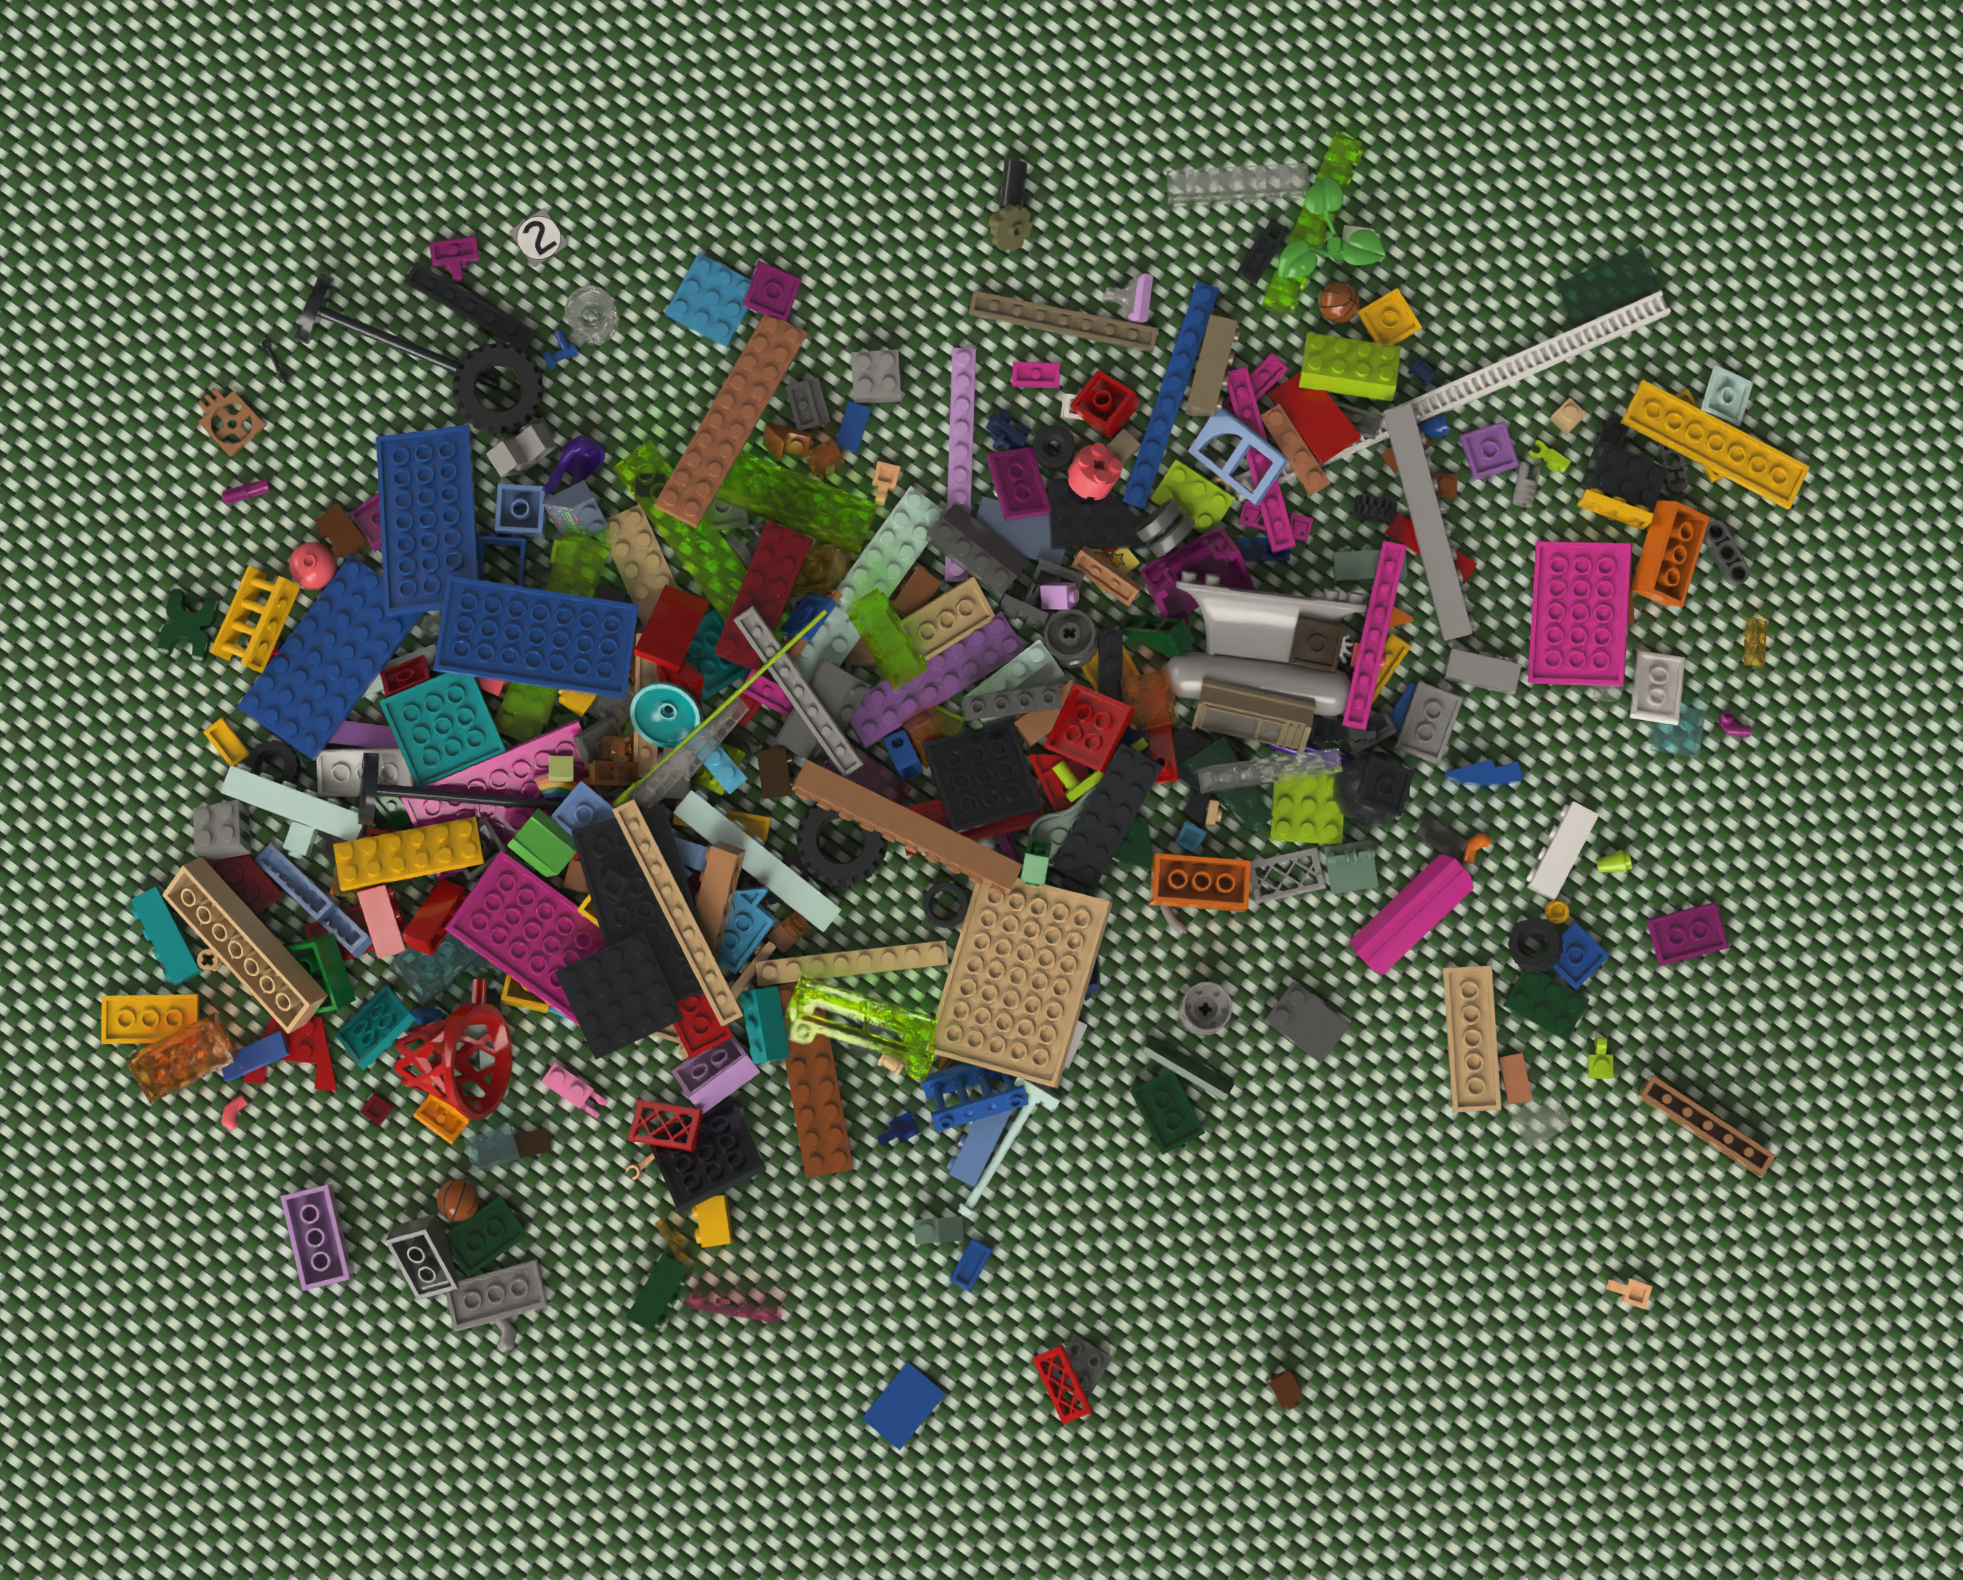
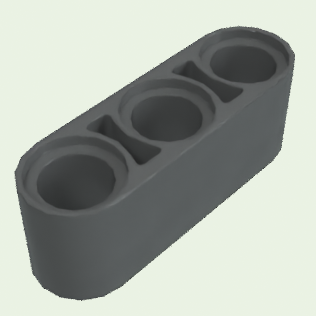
(1726, 565)

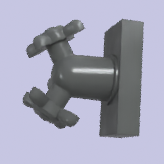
(746, 551)

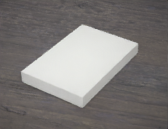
(1657, 687)

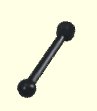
(267, 345)

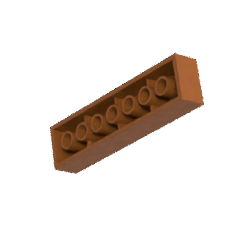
(816, 1100)

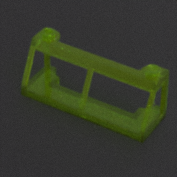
(915, 1026)

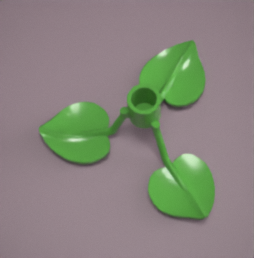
(1363, 245)

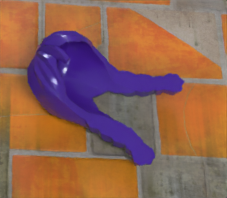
(579, 455)

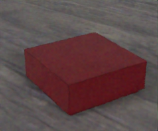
(377, 1109)

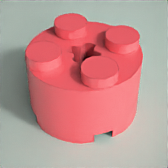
(1094, 471)

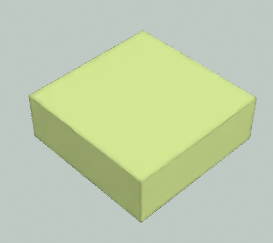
(560, 768)

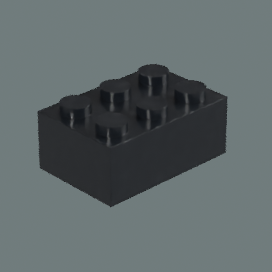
(1624, 475)

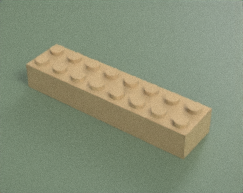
(244, 945)

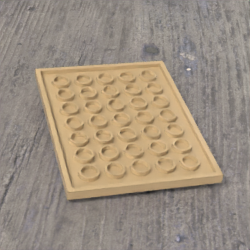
(1020, 979)

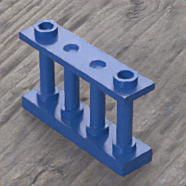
(958, 1079)

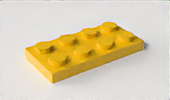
(146, 1017)

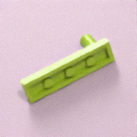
(1076, 787)

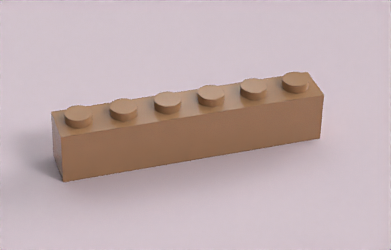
(717, 892)
(1706, 1126)

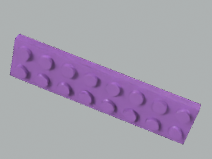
(946, 676)

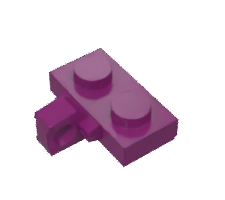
(454, 255)

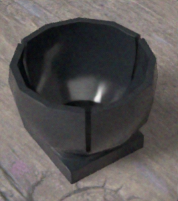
(1372, 788)

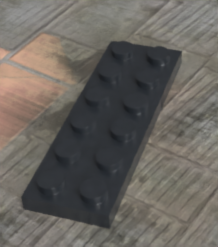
(1108, 815)

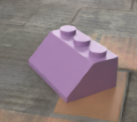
(715, 1073)

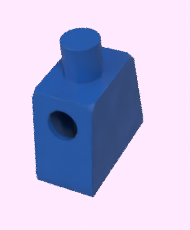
(903, 758)

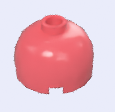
(312, 565)

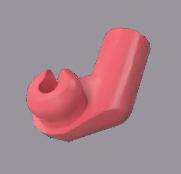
(230, 1111)

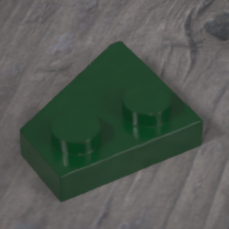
(1136, 845)

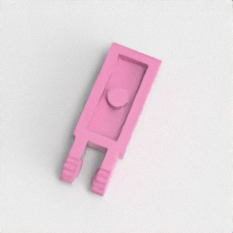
(572, 1088)

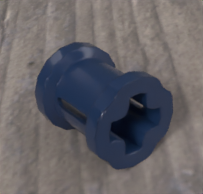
(1423, 371)

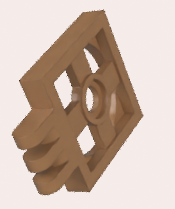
(217, 407)

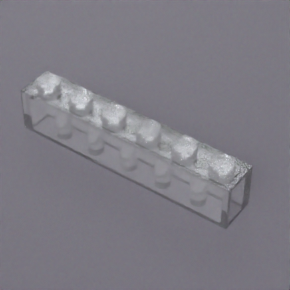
(1237, 183)
(1269, 770)

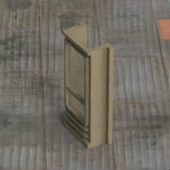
(1254, 715)

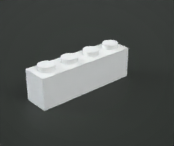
(1562, 850)

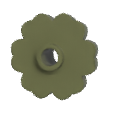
(1010, 227)

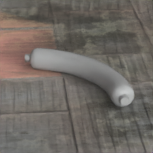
(1172, 920)

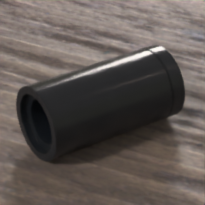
(1013, 183)

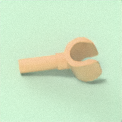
(641, 1165)

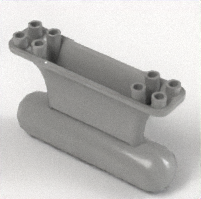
(1254, 641)

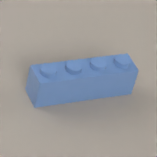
(977, 1147)

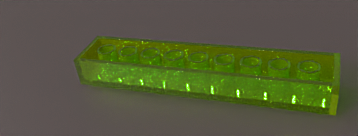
(700, 549)

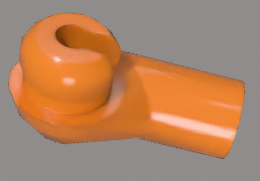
(1473, 844)

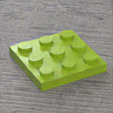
(1306, 812)

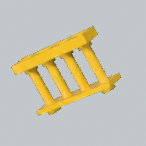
(269, 625)

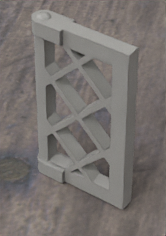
(1270, 862)

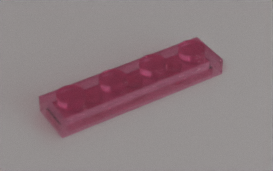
(723, 1306)

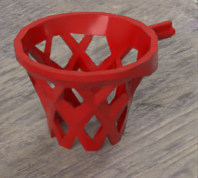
(449, 1058)

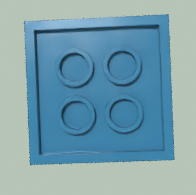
(710, 300)

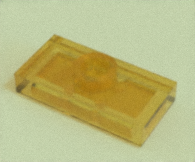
(1755, 643)
(673, 1239)

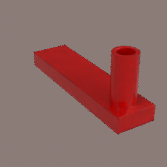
(1163, 751)

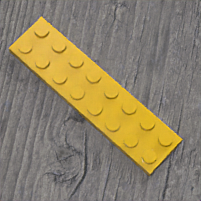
(1715, 444)

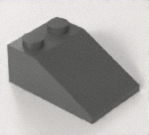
(1306, 1022)
(423, 1256)

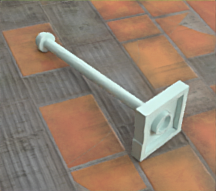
(1036, 1093)

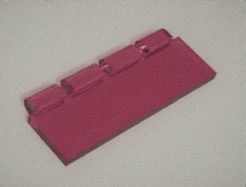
(875, 778)

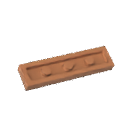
(1294, 448)

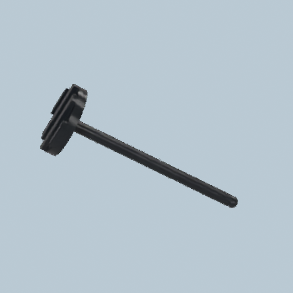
(316, 309)
(370, 789)

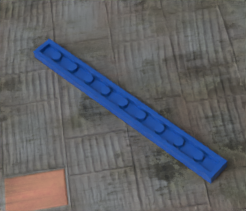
(1170, 395)

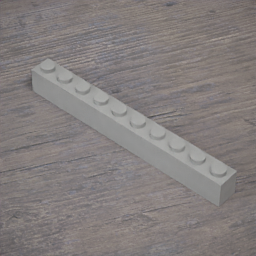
(1427, 522)

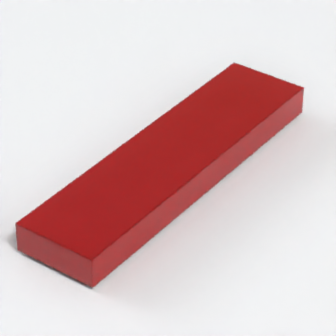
(1403, 532)

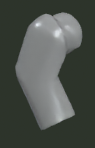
(508, 1335)

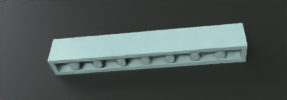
(759, 862)

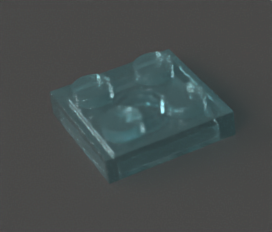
(1681, 738)

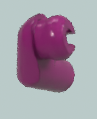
(1731, 727)

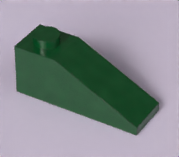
(1161, 634)

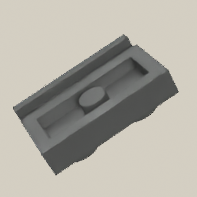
(808, 404)

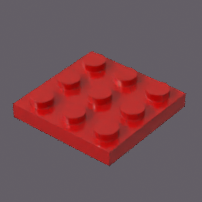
(1089, 728)

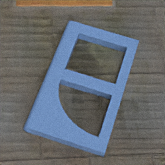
(1227, 423)

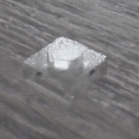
(1606, 693)

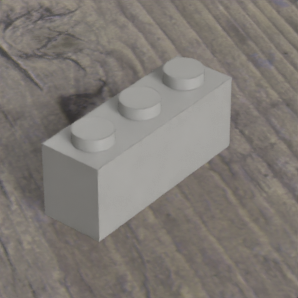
(1482, 670)

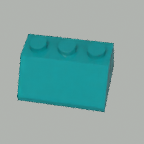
(765, 1025)

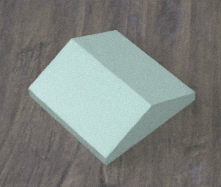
(1726, 396)

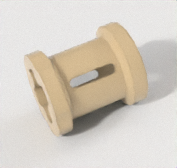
(202, 960)
(892, 1063)

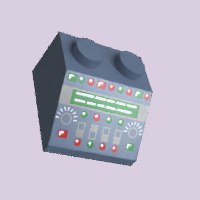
(576, 511)

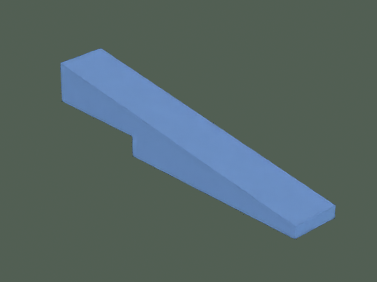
(313, 900)

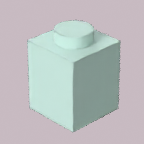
(300, 840)

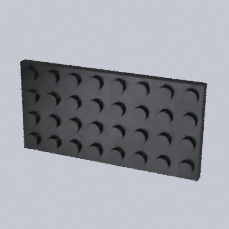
(605, 848)

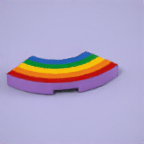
(556, 788)

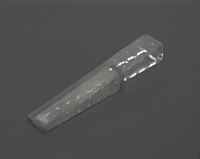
(689, 757)

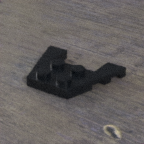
(1186, 742)

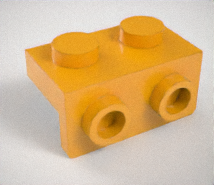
(441, 1118)

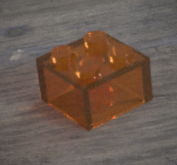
(1152, 700)

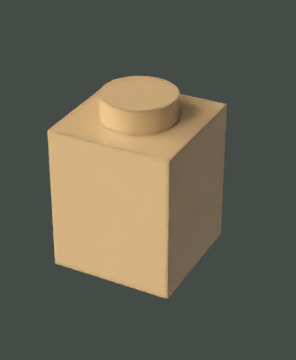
(1568, 416)

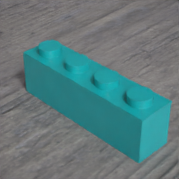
(166, 935)

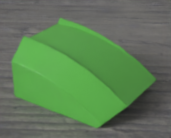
(544, 844)

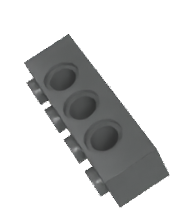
(1011, 702)

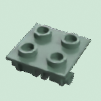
(1351, 866)

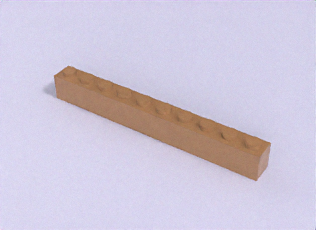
(906, 827)

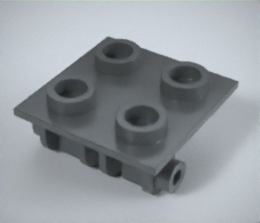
(1087, 1363)

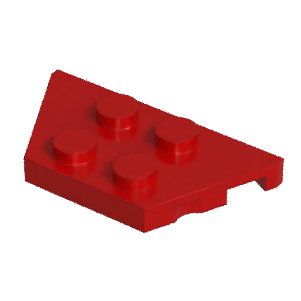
(1050, 781)

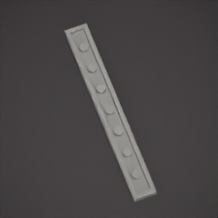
(799, 692)

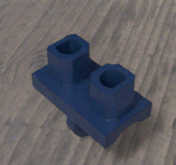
(1004, 433)

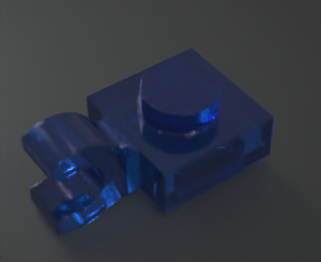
(901, 1128)

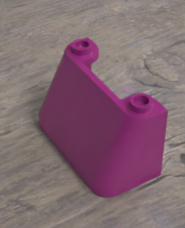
(1206, 554)

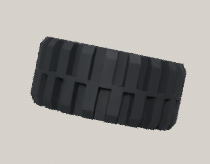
(504, 356)
(827, 870)

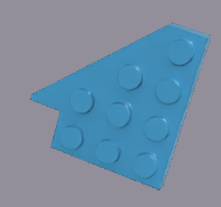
(745, 927)

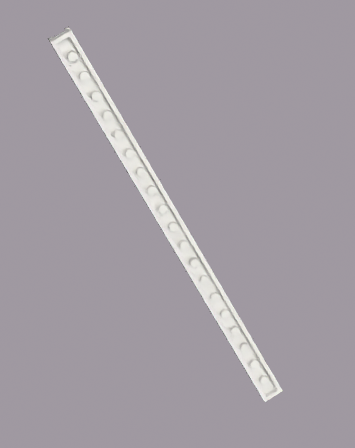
(1508, 371)

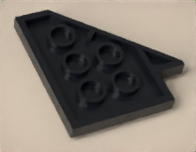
(1089, 522)

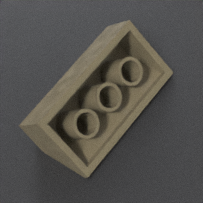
(1211, 366)

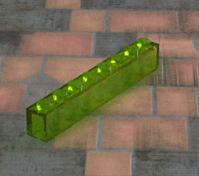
(1310, 227)

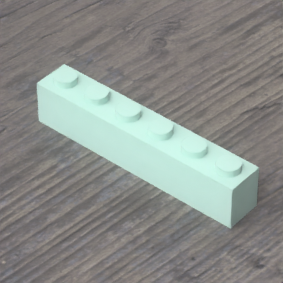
(292, 804)

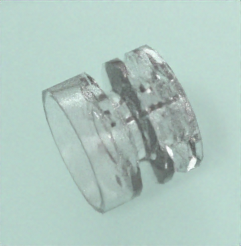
(588, 303)

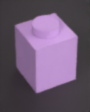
(1059, 595)

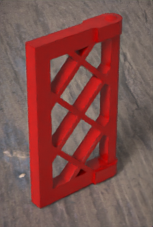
(691, 1130)
(1048, 1379)

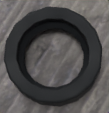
(945, 886)

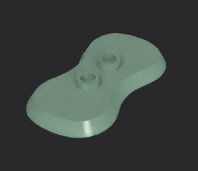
(1057, 827)

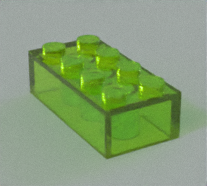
(886, 639)

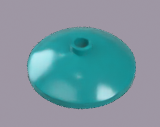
(659, 723)

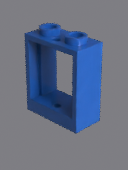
(512, 540)

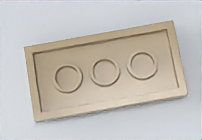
(948, 618)

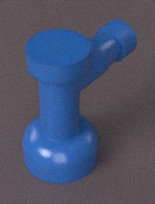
(566, 351)

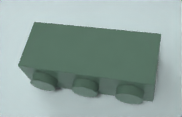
(1358, 565)

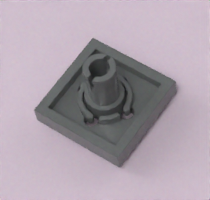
(1026, 608)

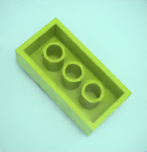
(1349, 367)

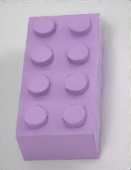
(317, 1237)

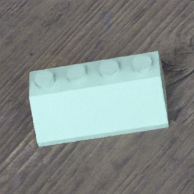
(1029, 669)

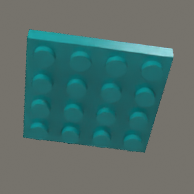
(442, 727)

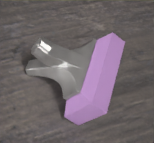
(1133, 297)

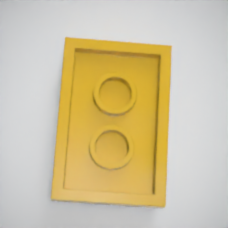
(1615, 508)

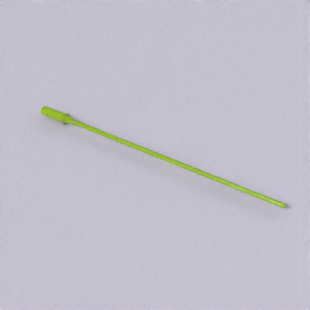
(624, 797)

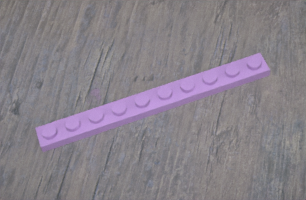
(960, 442)

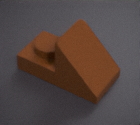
(785, 439)

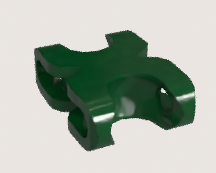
(188, 626)

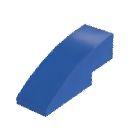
(1486, 774)

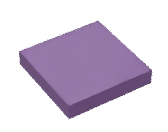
(1489, 450)

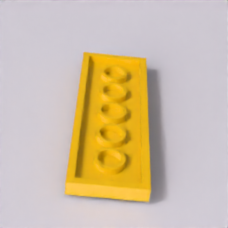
(408, 854)

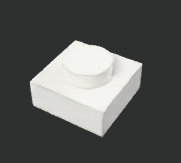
(1066, 410)

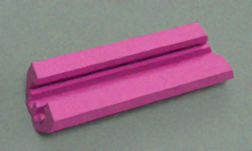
(1412, 913)

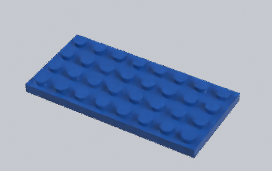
(426, 516)
(536, 637)
(328, 661)

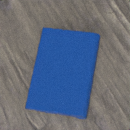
(903, 1406)

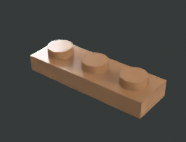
(1106, 576)

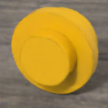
(1557, 911)

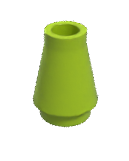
(1615, 862)

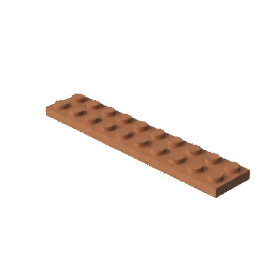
(730, 420)

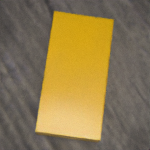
(227, 742)

